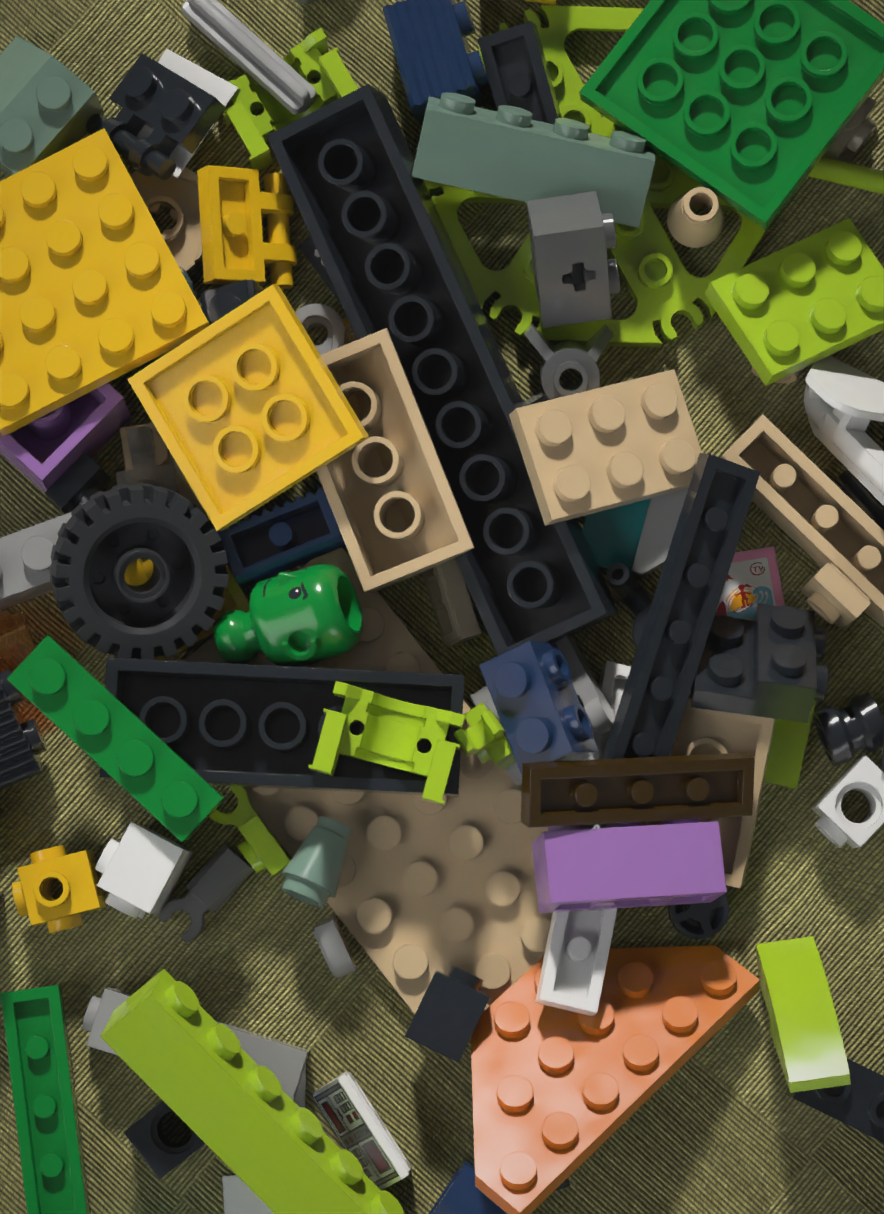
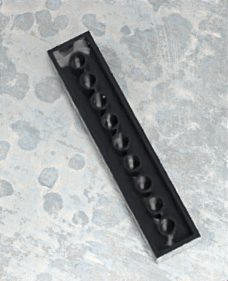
(404, 275)

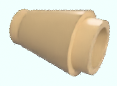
(693, 229)

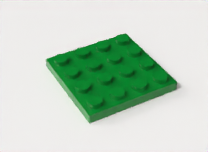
(741, 89)

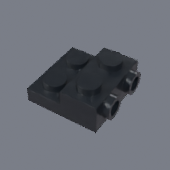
(763, 665)

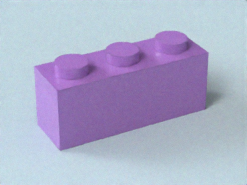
(628, 865)

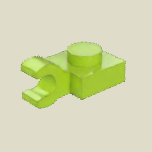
(485, 737)
(260, 844)

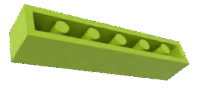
(237, 1105)

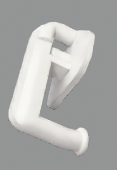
(839, 409)

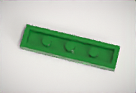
(115, 738)
(44, 1101)

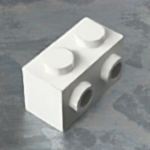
(141, 870)

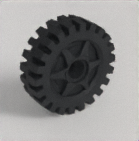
(106, 538)

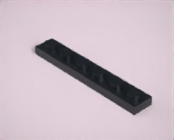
(682, 609)

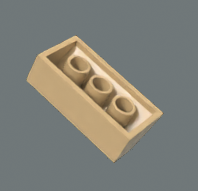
(392, 486)

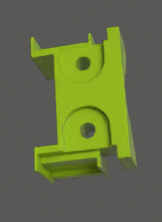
(250, 95)
(389, 737)

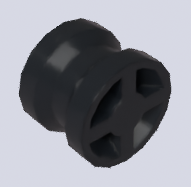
(710, 916)

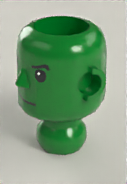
(294, 619)

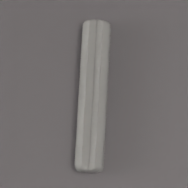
(251, 54)

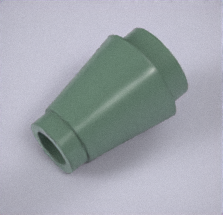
(318, 863)

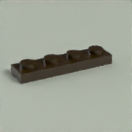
(637, 789)

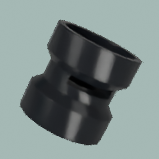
(850, 729)

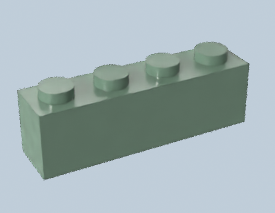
(531, 159)

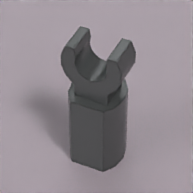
(209, 889)

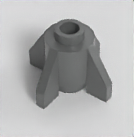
(563, 357)

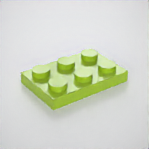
(803, 301)

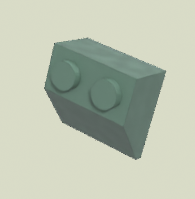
(40, 106)

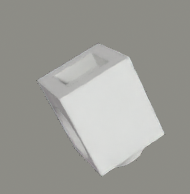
(862, 777)

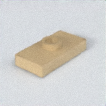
(835, 596)

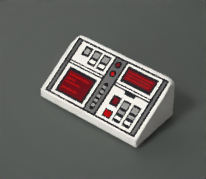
(362, 1130)

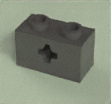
(571, 258)

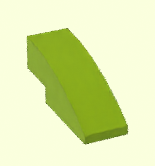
(802, 1014)

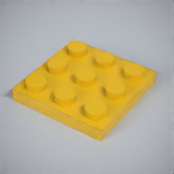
(248, 407)

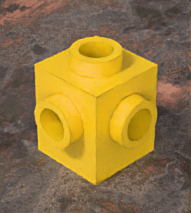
(79, 892)

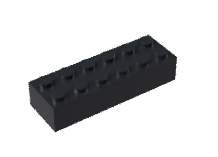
(267, 720)

